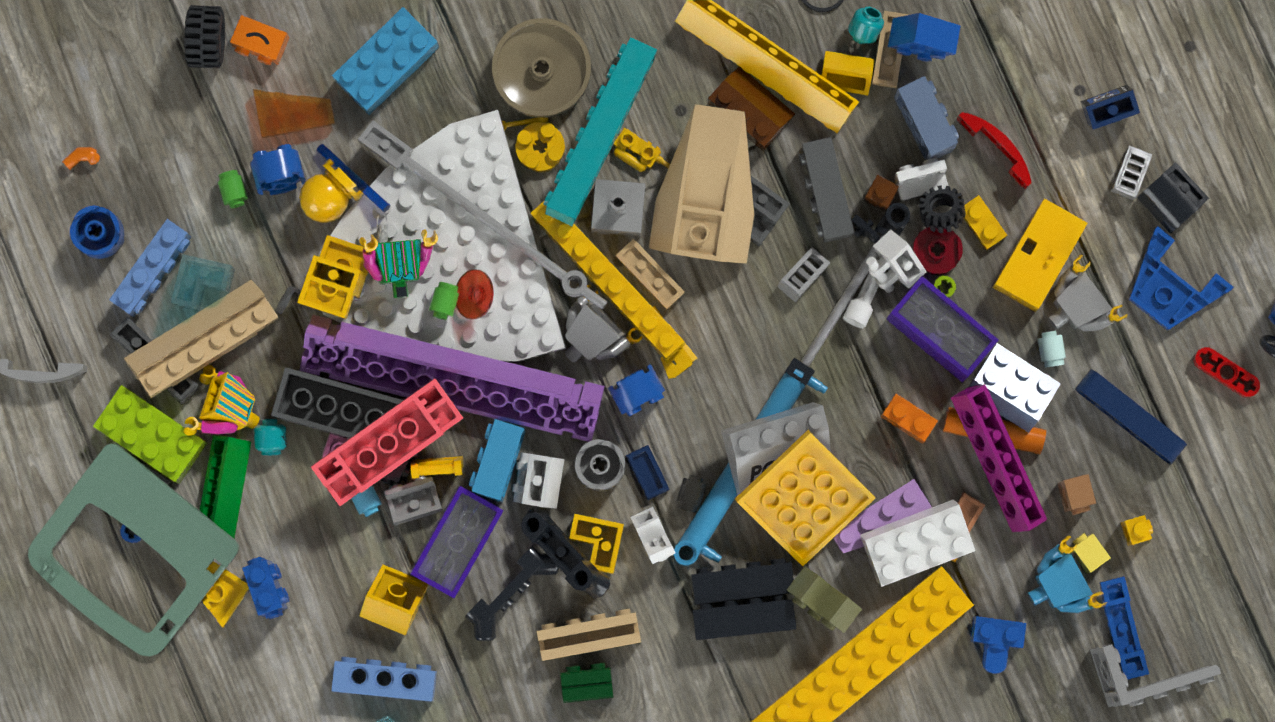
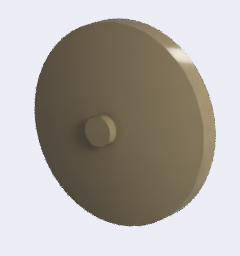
(541, 67)

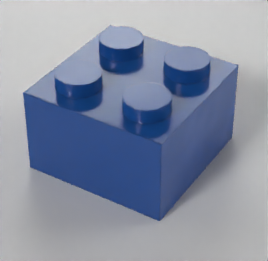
(924, 36)

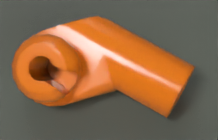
(81, 154)

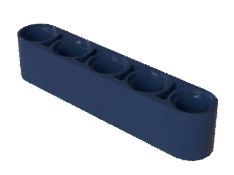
(1131, 416)

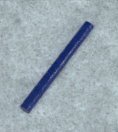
(360, 183)

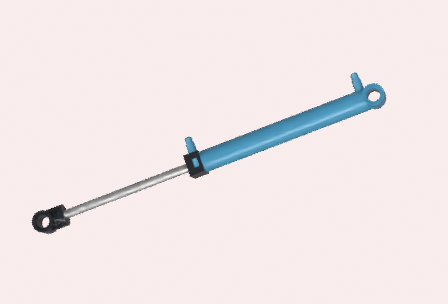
(782, 399)

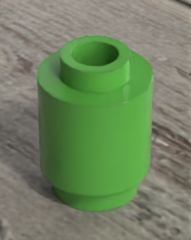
(232, 189)
(444, 300)

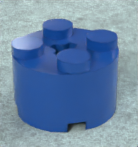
(277, 170)
(84, 227)
(636, 390)

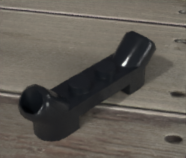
(575, 565)
(484, 615)

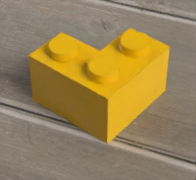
(603, 535)

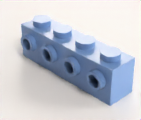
(150, 268)

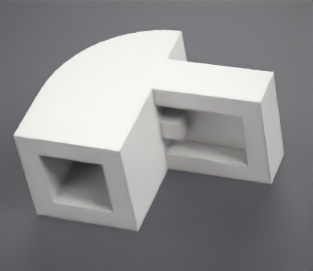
(652, 535)

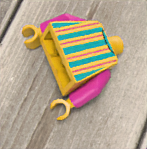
(226, 405)

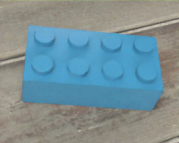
(386, 61)

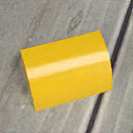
(848, 72)

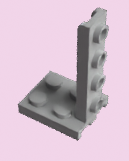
(1116, 683)

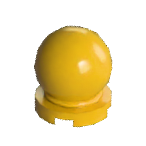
(327, 195)

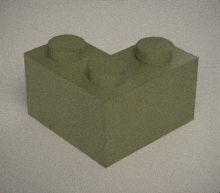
(823, 601)

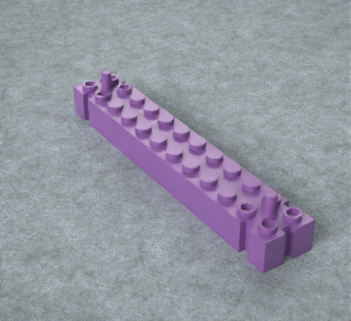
(469, 380)

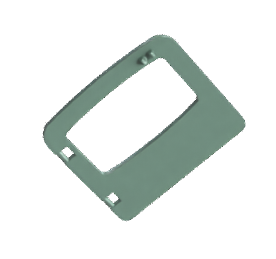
(156, 515)

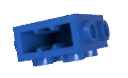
(265, 587)

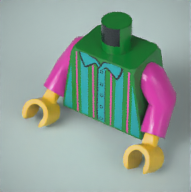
(398, 261)

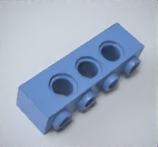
(344, 681)

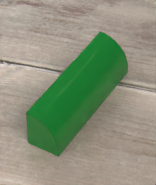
(225, 481)

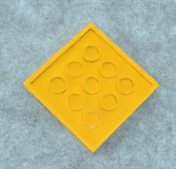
(805, 498)

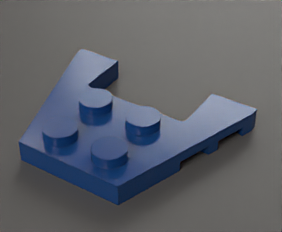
(1164, 293)

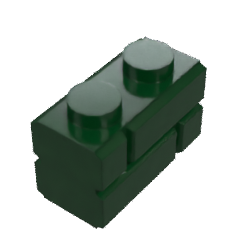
(586, 684)

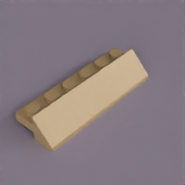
(201, 339)

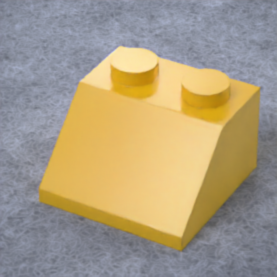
(393, 599)

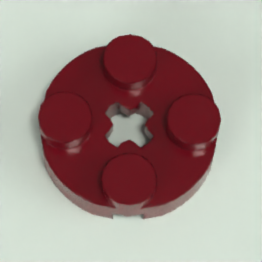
(947, 260)

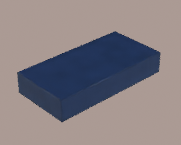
(647, 472)

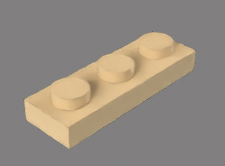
(887, 60)
(650, 274)

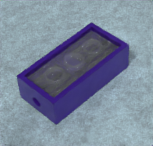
(942, 329)
(456, 541)

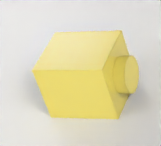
(1089, 552)

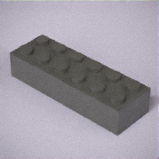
(328, 404)

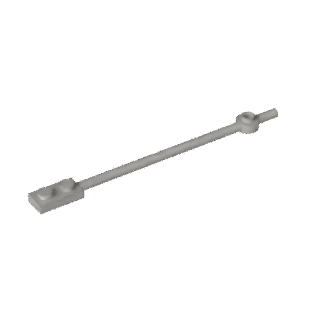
(397, 154)

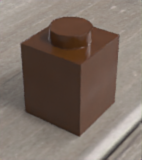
(881, 193)

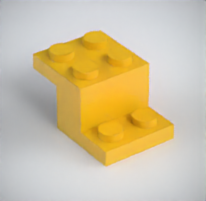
(334, 277)

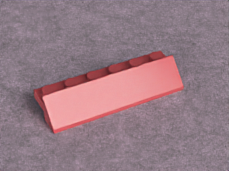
(387, 442)

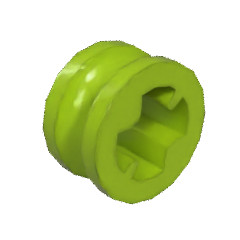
(950, 292)

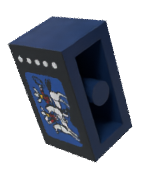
(1110, 107)

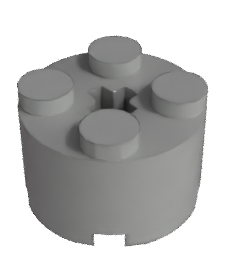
(587, 459)

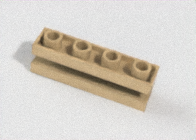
(588, 636)

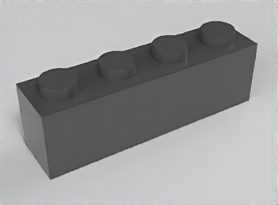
(827, 190)

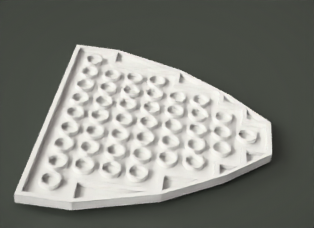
(477, 164)

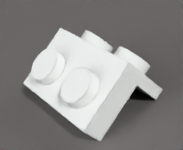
(918, 180)

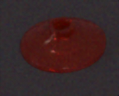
(475, 294)

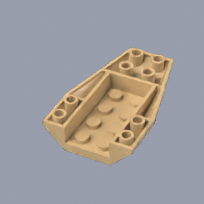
(707, 191)

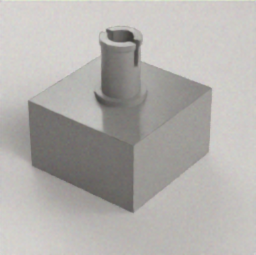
(618, 208)

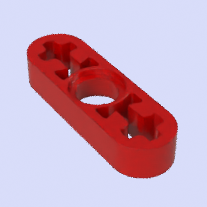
(1238, 387)

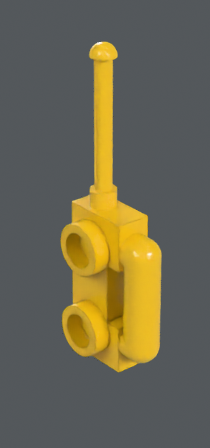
(643, 149)

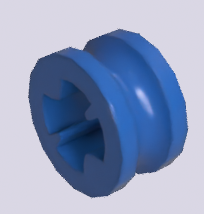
(126, 536)

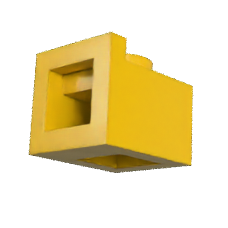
(1137, 530)

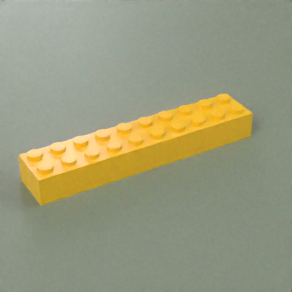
(872, 653)

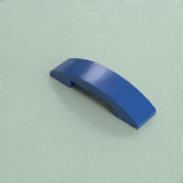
(1123, 627)

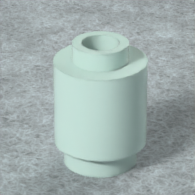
(1051, 349)

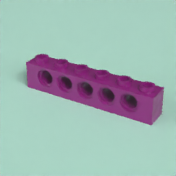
(998, 458)

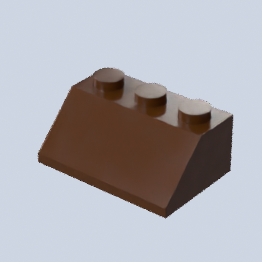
(763, 111)

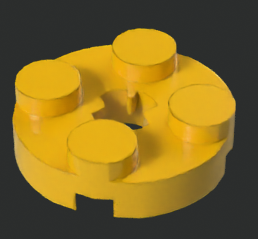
(546, 134)

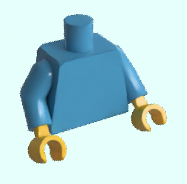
(1063, 582)

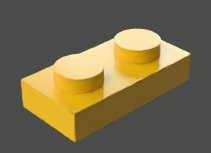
(983, 223)

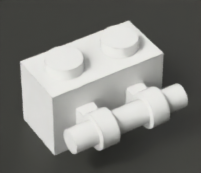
(896, 257)
(538, 480)

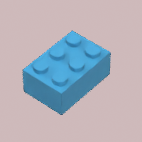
(497, 460)

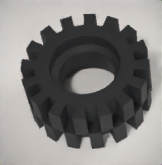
(939, 198)

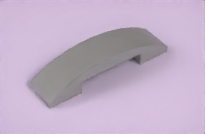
(65, 372)

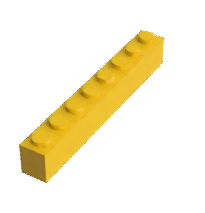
(767, 62)
(611, 283)

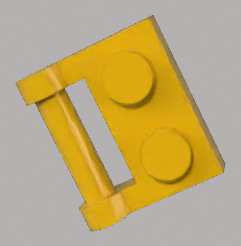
(436, 466)

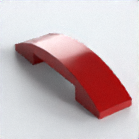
(975, 124)

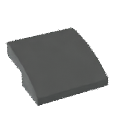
(767, 211)

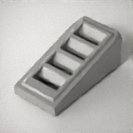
(1126, 191)
(789, 289)

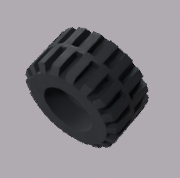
(204, 36)

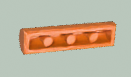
(1021, 439)

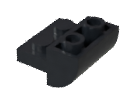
(1173, 198)

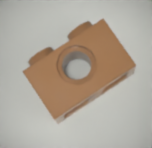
(1077, 494)

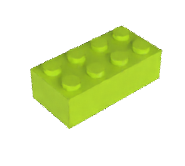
(149, 434)

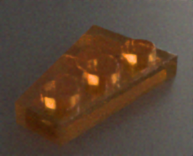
(289, 114)

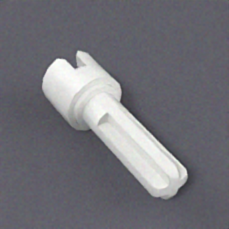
(859, 309)

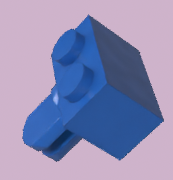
(997, 638)

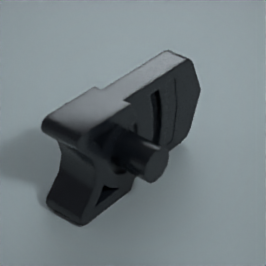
(863, 229)

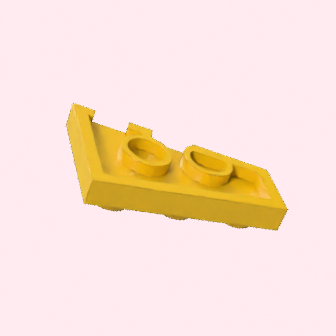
(224, 595)

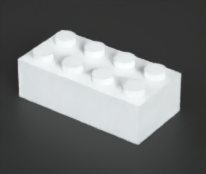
(917, 542)

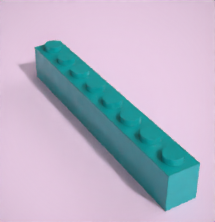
(601, 131)

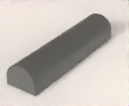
(132, 338)

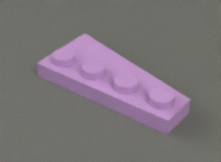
(896, 506)

